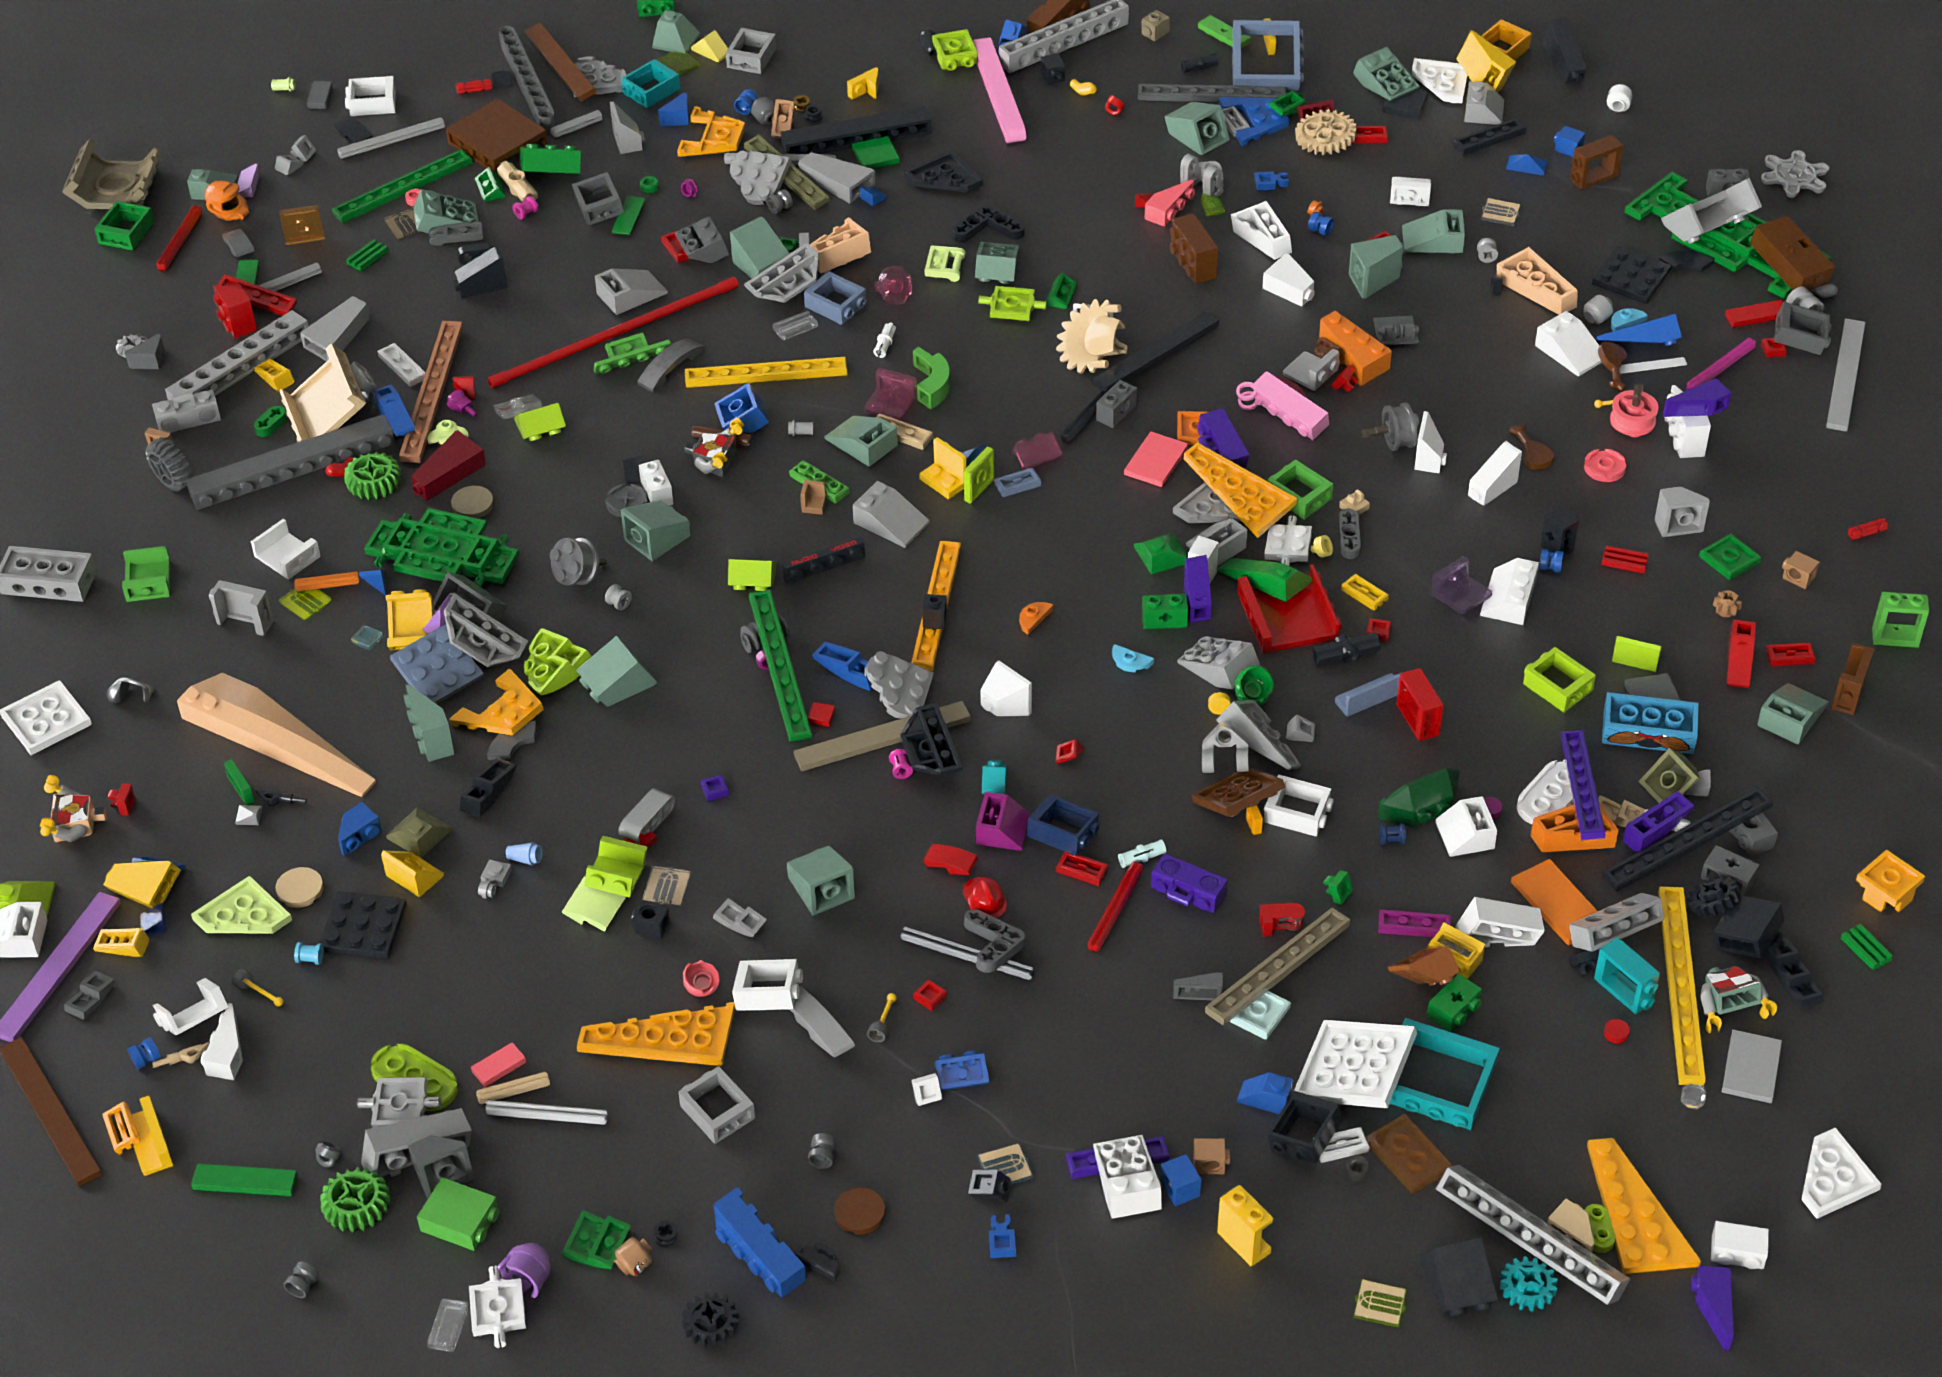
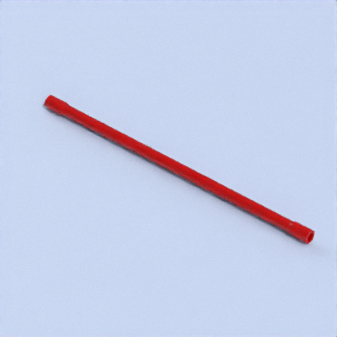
(505, 376)

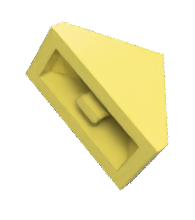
(711, 47)

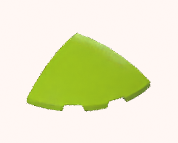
(553, 662)

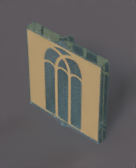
(1009, 1161)

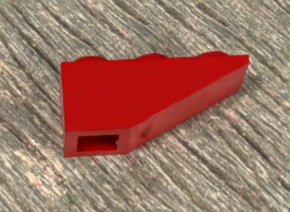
(1740, 653)

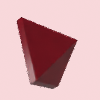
(1316, 107)

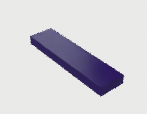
(1084, 1162)

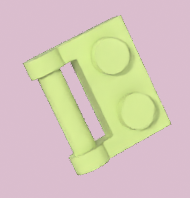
(938, 260)

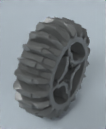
(168, 464)

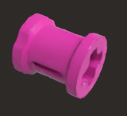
(525, 207)
(900, 764)

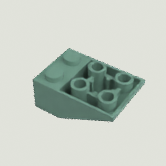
(1384, 74)
(439, 210)
(1435, 233)
(864, 438)
(1791, 712)
(429, 725)

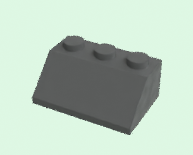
(471, 593)

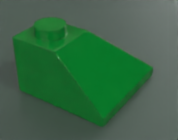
(1161, 553)

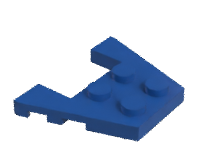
(1259, 115)

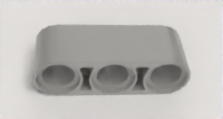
(647, 814)

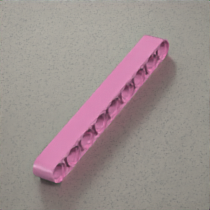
(999, 91)

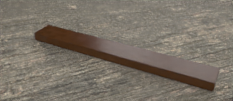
(560, 62)
(50, 1112)

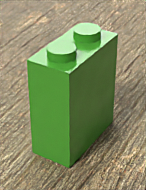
(458, 1214)

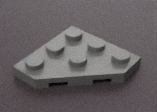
(1203, 507)

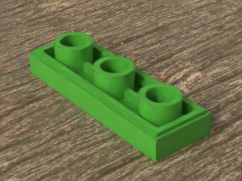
(1221, 31)
(834, 489)

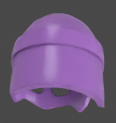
(529, 1263)

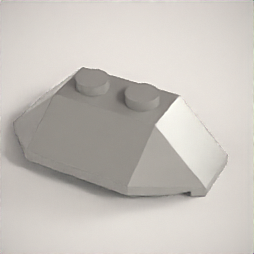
(787, 276)
(481, 634)

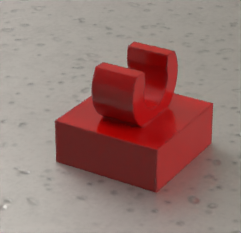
(1345, 379)
(123, 799)

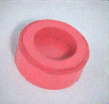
(411, 196)

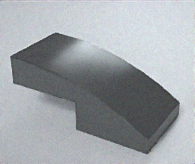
(238, 242)
(91, 994)

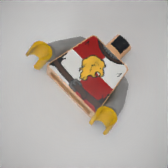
(71, 813)

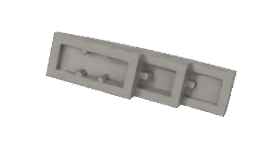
(820, 1024)

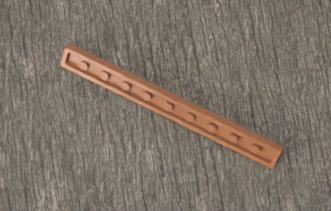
(431, 391)

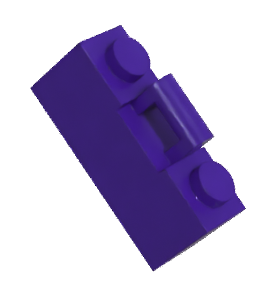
(1223, 439)
(1188, 883)

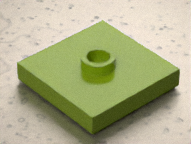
(979, 475)

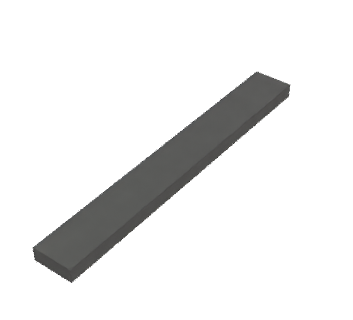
(1204, 93)

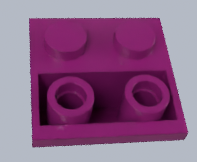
(1001, 822)

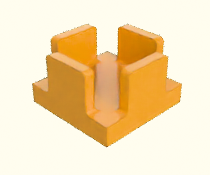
(1889, 881)

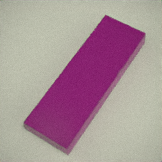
(1411, 923)

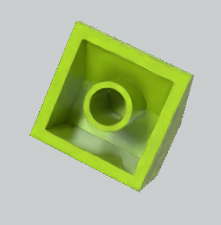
(540, 421)
(751, 573)

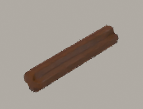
(742, 439)

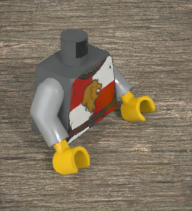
(715, 451)

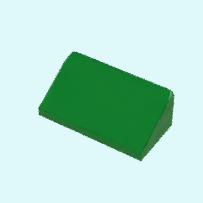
(490, 185)
(1061, 292)

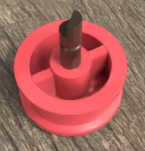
(1634, 412)

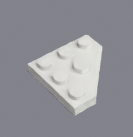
(1442, 78)
(1835, 1175)

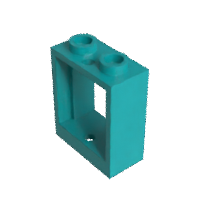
(667, 79)
(1619, 956)

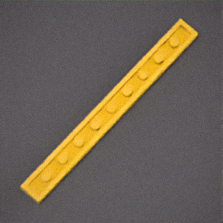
(1681, 987)

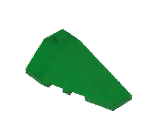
(1269, 577)

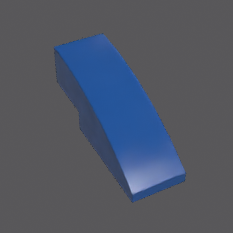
(843, 663)

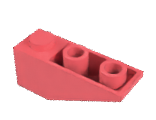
(1167, 203)

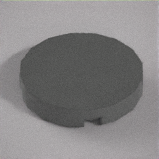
(624, 496)

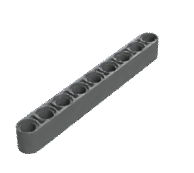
(527, 78)

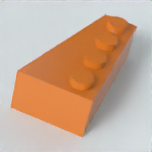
(1360, 349)

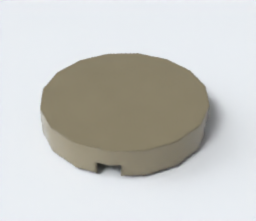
(472, 501)

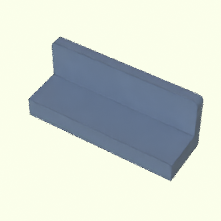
(1368, 694)

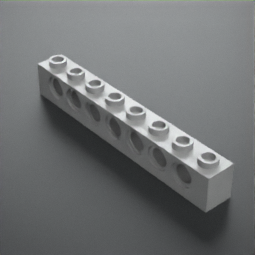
(1063, 35)
(243, 357)
(1533, 1234)

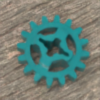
(1528, 1283)

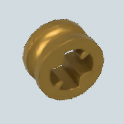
(801, 103)

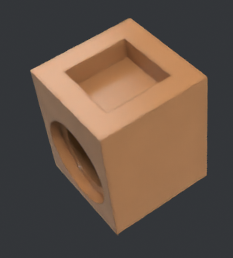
(1800, 569)
(1210, 1156)

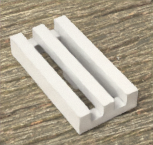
(1345, 1148)

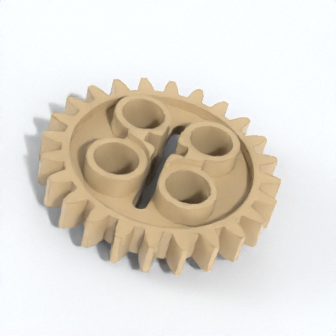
(1325, 132)

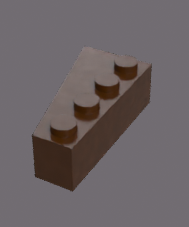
(1054, 12)

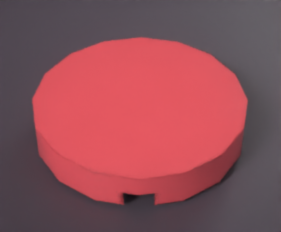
(1605, 465)

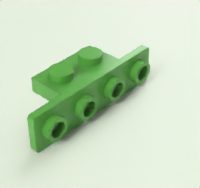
(628, 350)

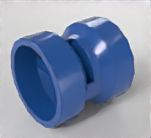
(744, 103)
(1320, 223)
(1556, 560)
(138, 1055)

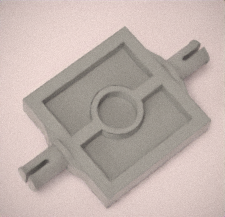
(398, 1100)

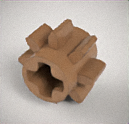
(1727, 603)

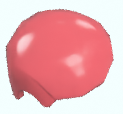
(700, 978)

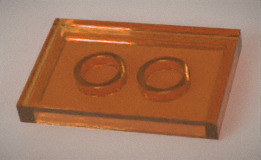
(1408, 1153)

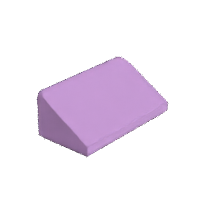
(248, 181)

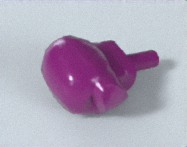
(459, 402)

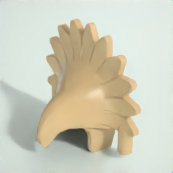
(1091, 337)

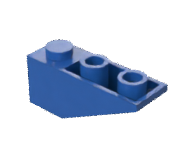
(391, 405)

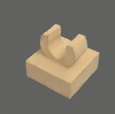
(1356, 502)

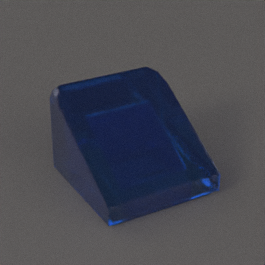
(153, 920)

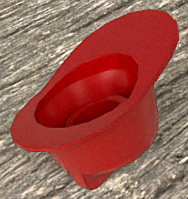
(986, 896)

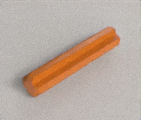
(326, 581)

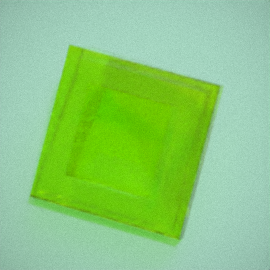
(1212, 205)

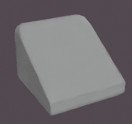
(287, 164)
(1300, 729)
(1703, 785)

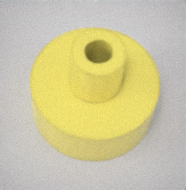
(1322, 546)

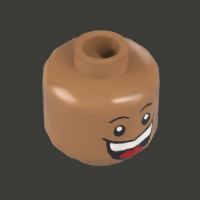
(633, 1256)

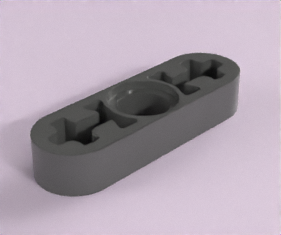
(1350, 527)

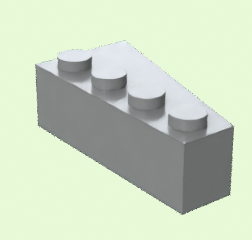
(387, 1146)

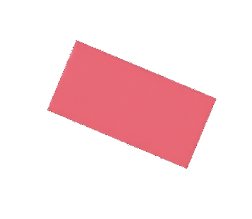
(498, 1064)

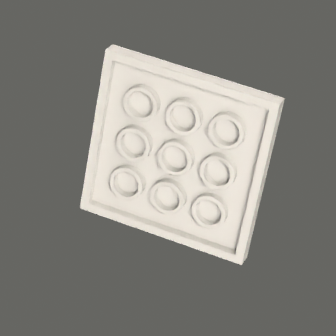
(1356, 1062)

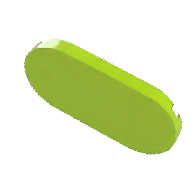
(407, 1062)

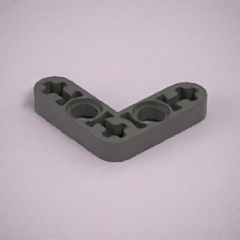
(1007, 938)

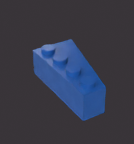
(757, 1244)

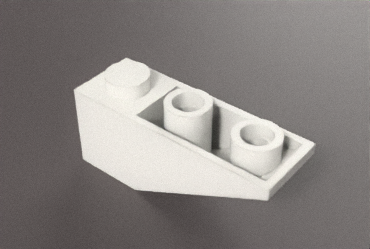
(224, 1052)

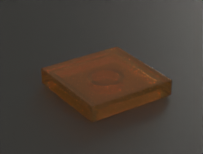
(301, 224)

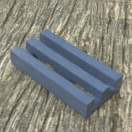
(1016, 483)

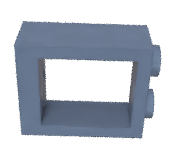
(816, 296)

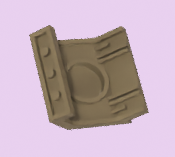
(101, 182)

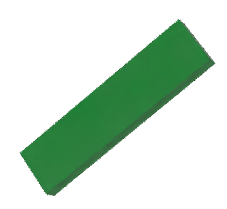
(244, 1180)

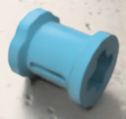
(308, 953)

